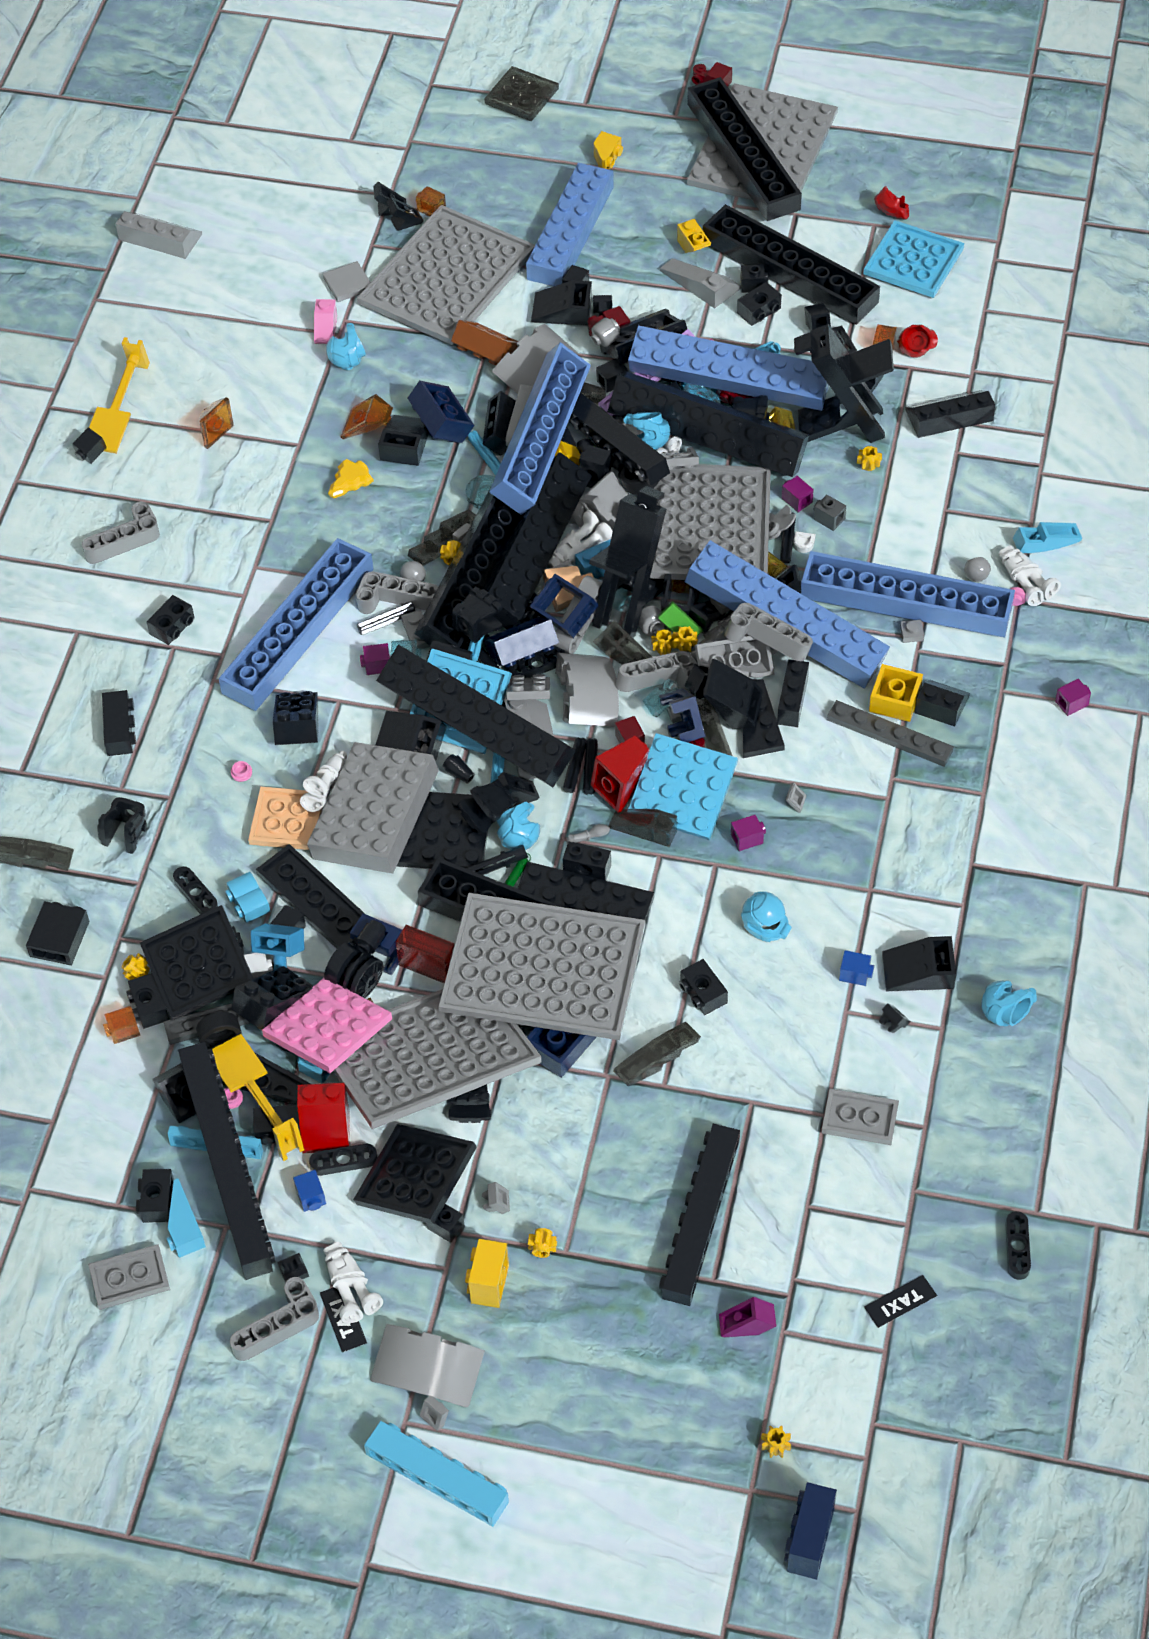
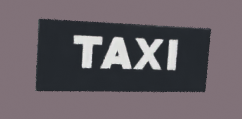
(900, 1301)
(348, 1334)

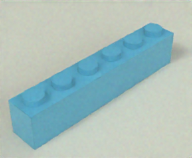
(437, 1473)

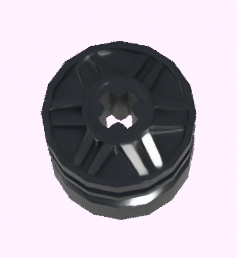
(354, 969)

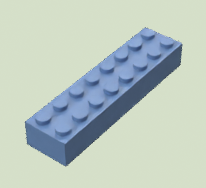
(570, 224)

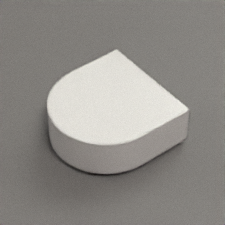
(804, 541)

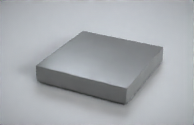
(346, 281)

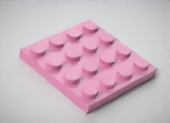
(327, 1025)

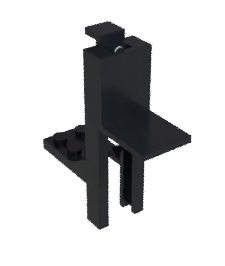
(847, 378)
(631, 557)

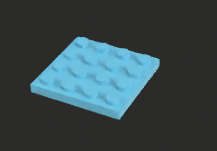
(913, 258)
(481, 677)
(685, 783)

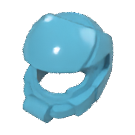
(346, 351)
(655, 428)
(516, 829)
(765, 910)
(1003, 1005)

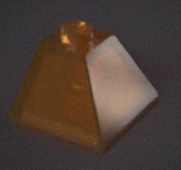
(367, 416)
(216, 421)

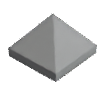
(795, 797)

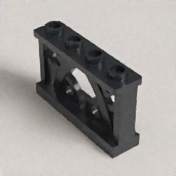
(659, 320)

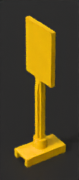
(111, 422)
(241, 1068)

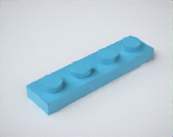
(193, 1139)

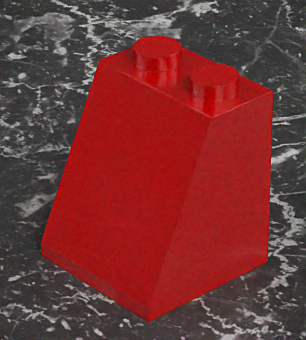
(619, 771)
(323, 1116)

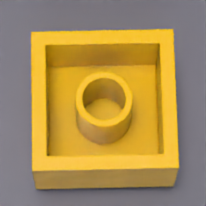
(895, 692)
(488, 1273)

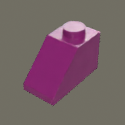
(747, 1318)

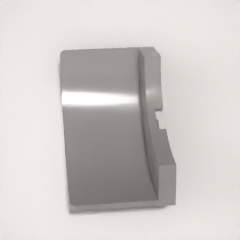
(527, 359)
(605, 498)
(590, 689)
(427, 1365)

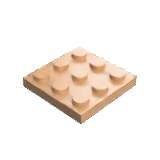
(282, 819)

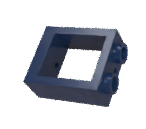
(577, 617)

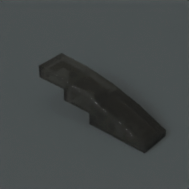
(432, 543)
(34, 853)
(657, 1052)

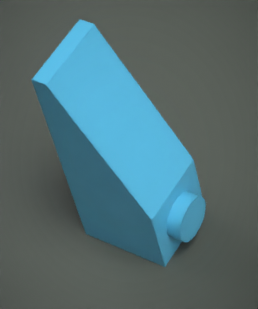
(182, 1225)

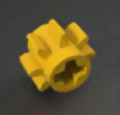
(869, 458)
(448, 551)
(685, 639)
(662, 642)
(135, 967)
(542, 1242)
(780, 1437)

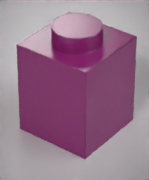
(797, 493)
(374, 658)
(1073, 697)
(747, 832)

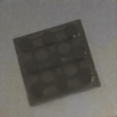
(521, 93)

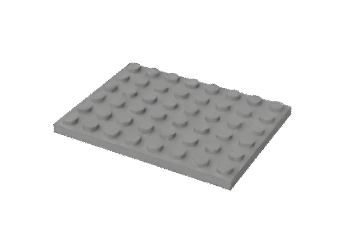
(789, 126)
(446, 273)
(714, 505)
(543, 966)
(430, 1059)

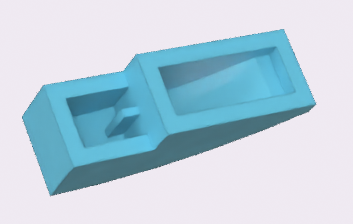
(1046, 537)

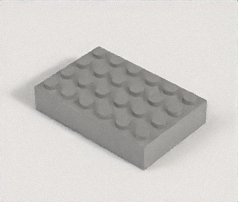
(373, 807)

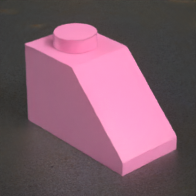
(324, 320)

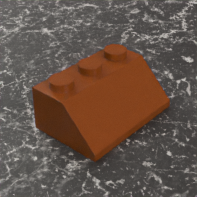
(483, 341)

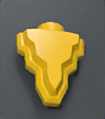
(350, 478)

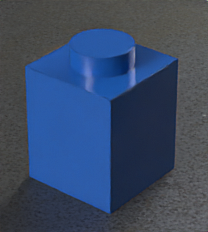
(856, 968)
(309, 1191)

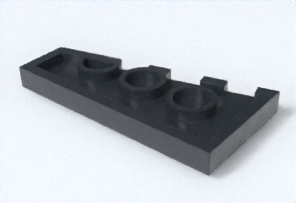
(766, 734)
(278, 1083)

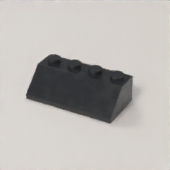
(951, 413)

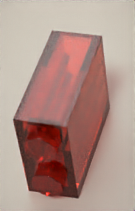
(424, 953)

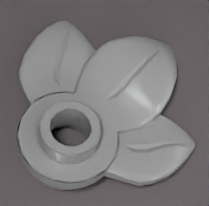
(780, 522)

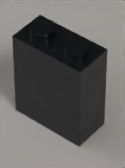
(57, 933)

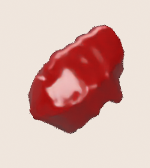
(891, 204)
(917, 340)

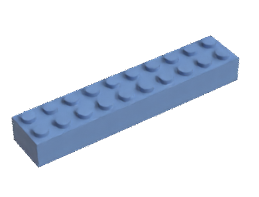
(727, 367)
(540, 429)
(907, 594)
(295, 624)
(835, 640)

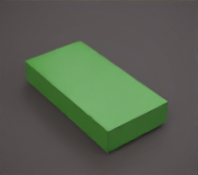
(675, 617)

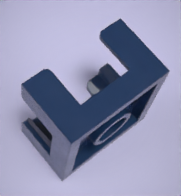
(691, 725)
(388, 944)

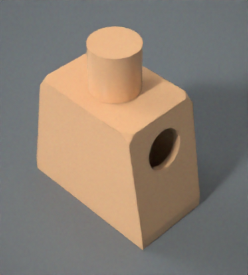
(571, 575)

